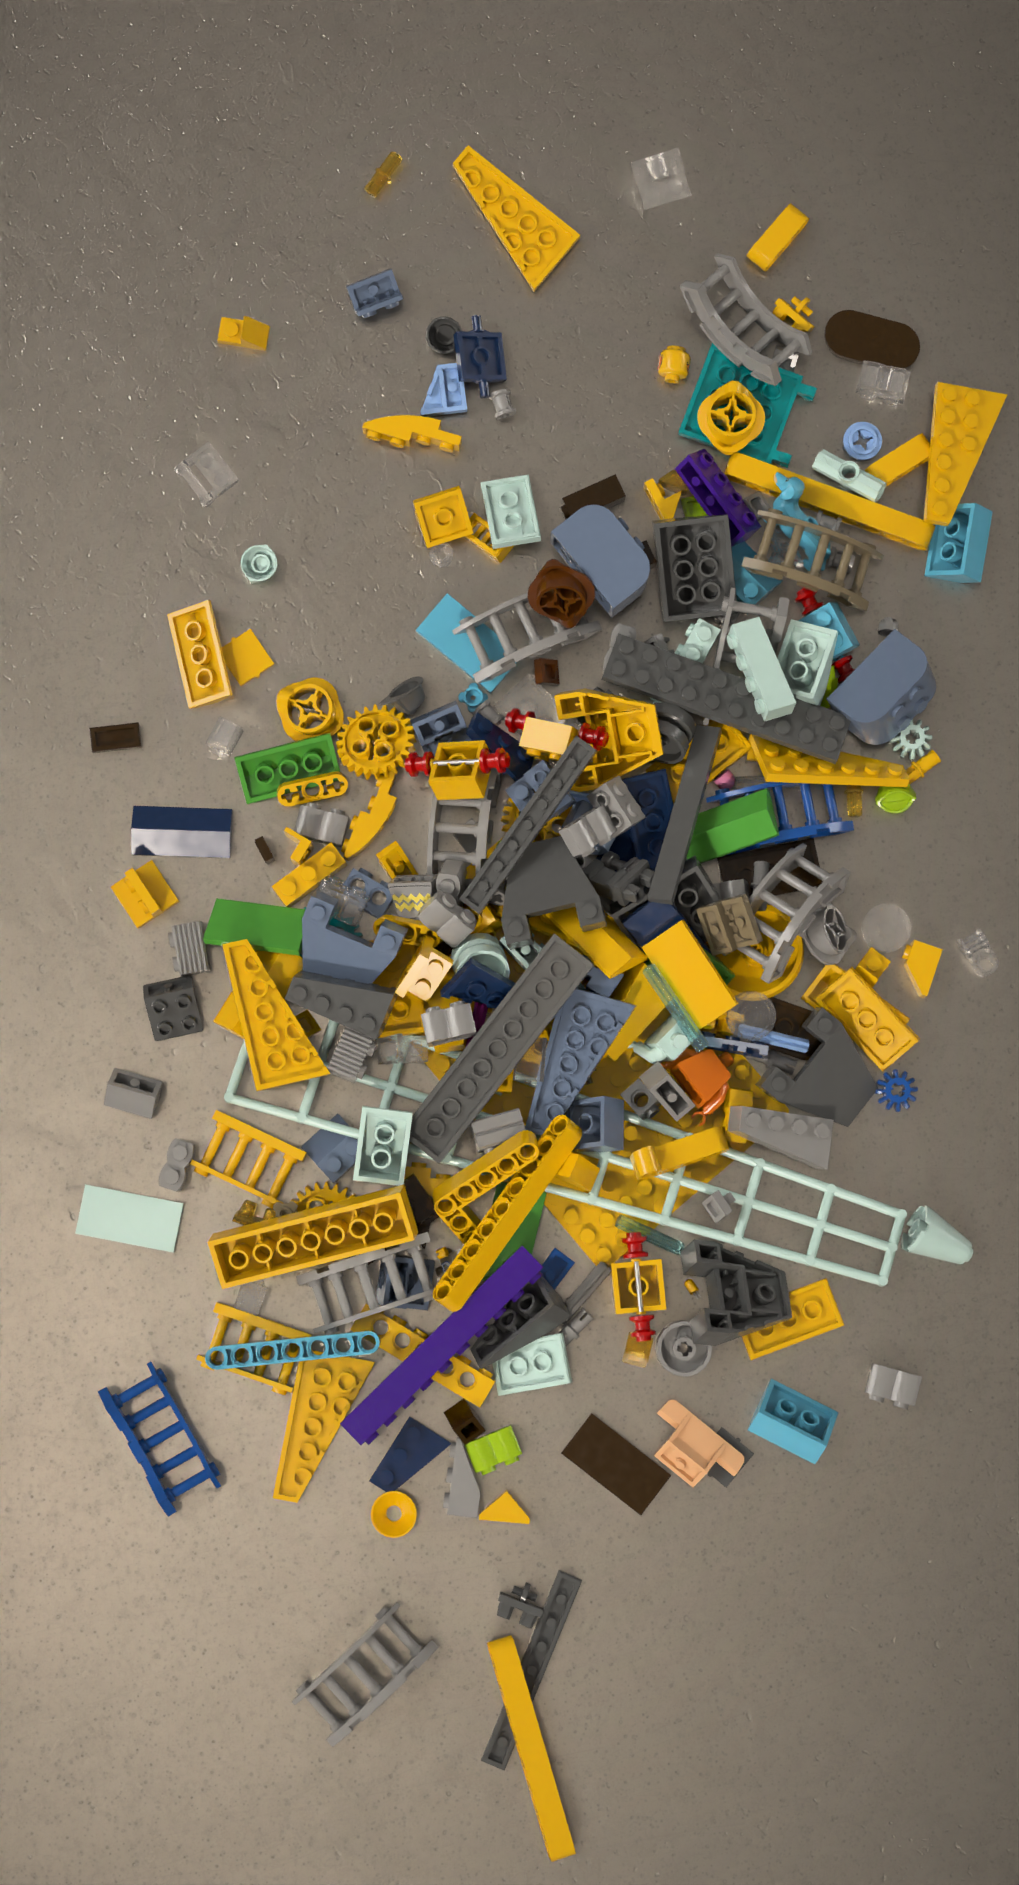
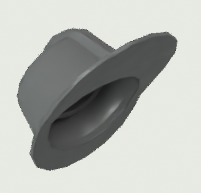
(406, 696)

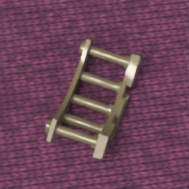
(812, 579)

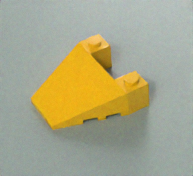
(631, 731)

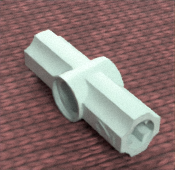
(861, 483)

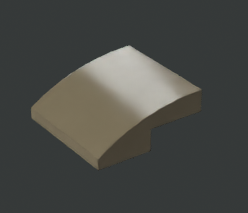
(729, 924)

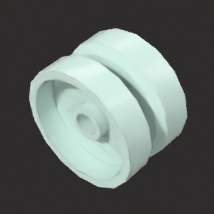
(483, 949)

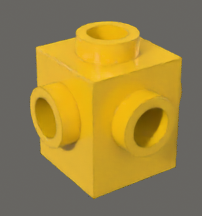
(487, 921)

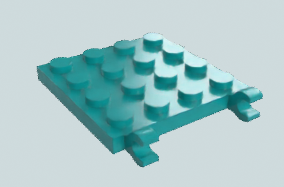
(775, 400)

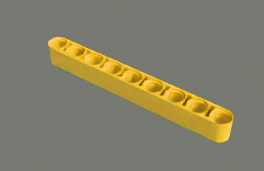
(833, 502)
(506, 1214)
(531, 1748)

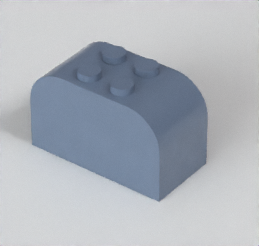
(606, 553)
(885, 690)

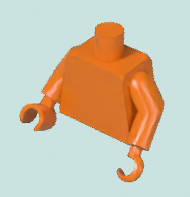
(702, 1077)

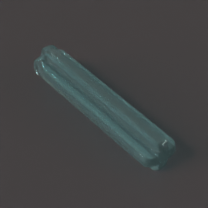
(653, 1236)

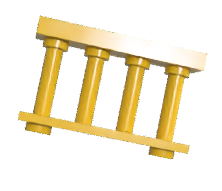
(247, 1134)
(249, 1323)

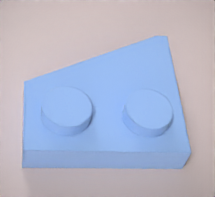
(445, 393)

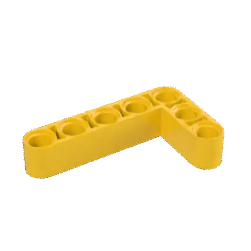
(478, 1184)

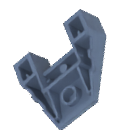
(340, 953)

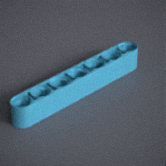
(281, 1355)

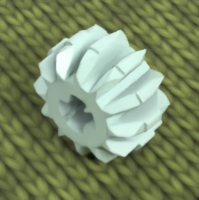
(918, 745)

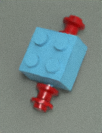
(830, 617)

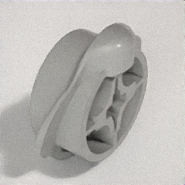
(828, 935)

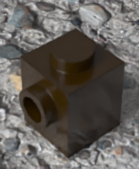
(464, 1421)

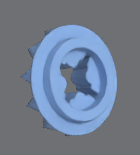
(867, 431)

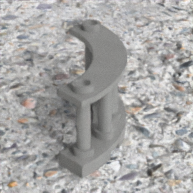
(726, 339)
(777, 614)
(537, 646)
(482, 829)
(801, 918)
(360, 1265)
(378, 1691)

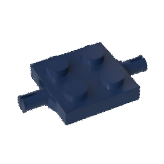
(480, 356)

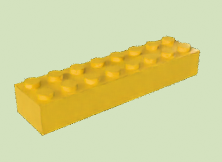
(313, 1236)

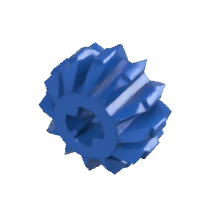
(896, 1081)

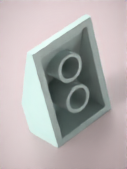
(807, 659)
(382, 1146)

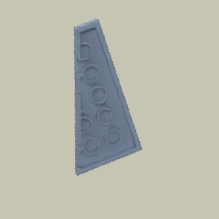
(574, 1049)

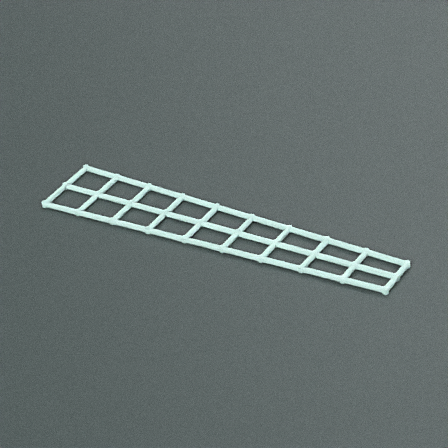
(747, 1201)

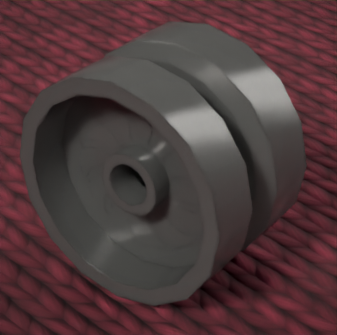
(676, 732)

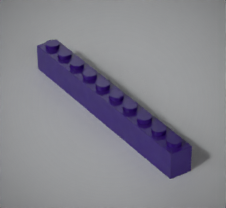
(441, 1345)

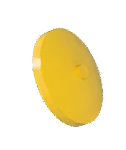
(749, 972)

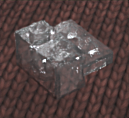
(658, 167)

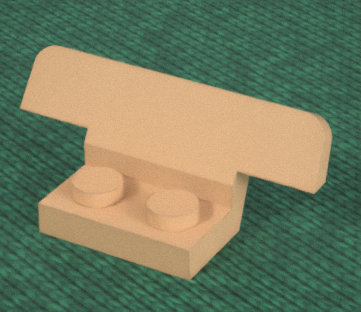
(694, 1446)

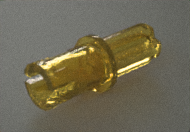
(383, 174)
(854, 800)

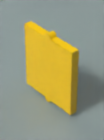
(246, 657)

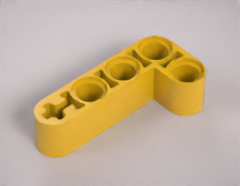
(679, 1153)

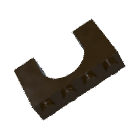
(603, 493)

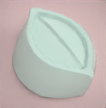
(258, 563)

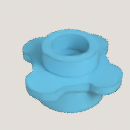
(473, 690)

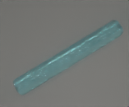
(675, 1007)

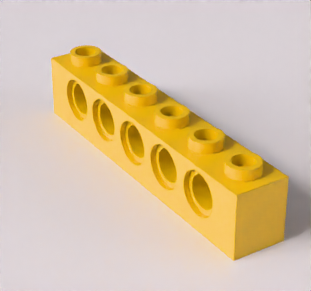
(475, 1393)

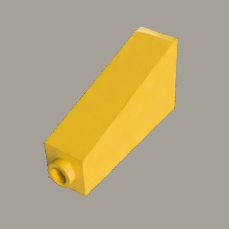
(638, 991)

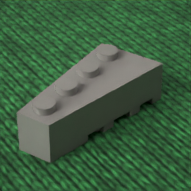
(791, 1134)

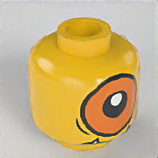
(674, 364)

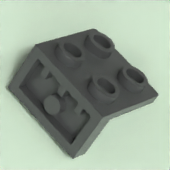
(172, 1008)

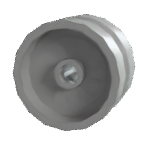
(673, 1360)

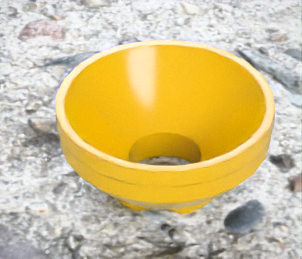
(384, 1524)

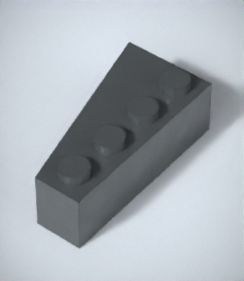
(344, 1001)

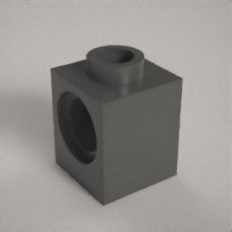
(632, 1095)

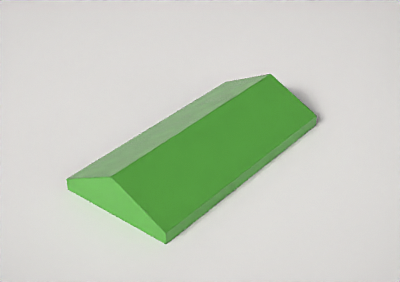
(269, 768)
(733, 826)

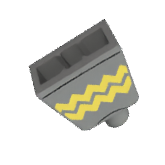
(411, 893)

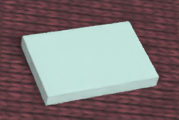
(510, 511)
(534, 1366)

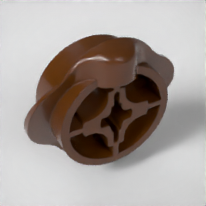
(561, 593)

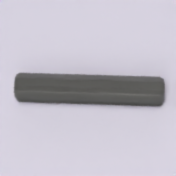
(586, 1288)

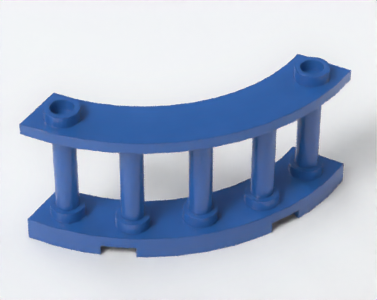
(786, 832)
(141, 1447)

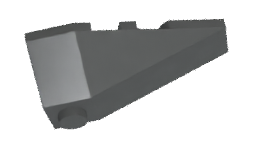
(523, 1322)

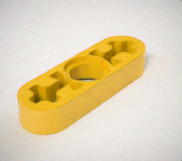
(328, 777)
(418, 927)

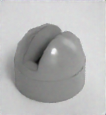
(887, 625)

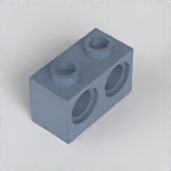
(371, 888)

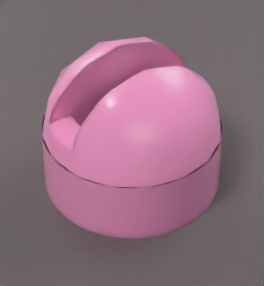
(725, 780)

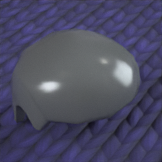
(440, 334)

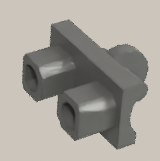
(508, 1603)

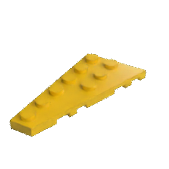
(958, 434)
(792, 766)
(272, 1035)

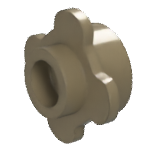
(280, 1208)

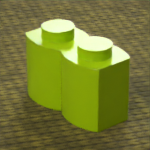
(493, 1449)

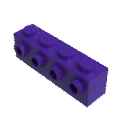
(717, 494)

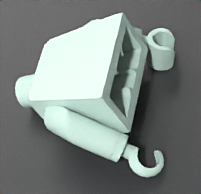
(663, 1044)

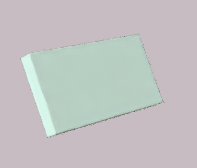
(129, 1218)

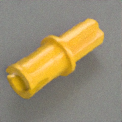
(923, 765)

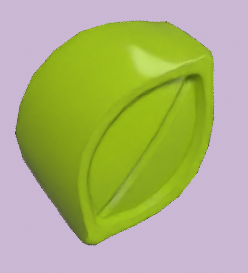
(895, 799)

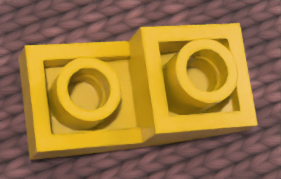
(735, 1097)

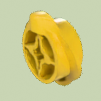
(730, 441)
(289, 697)

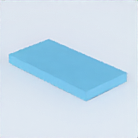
(458, 648)

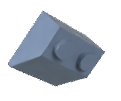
(600, 1122)
(332, 1151)

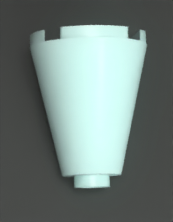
(935, 1238)

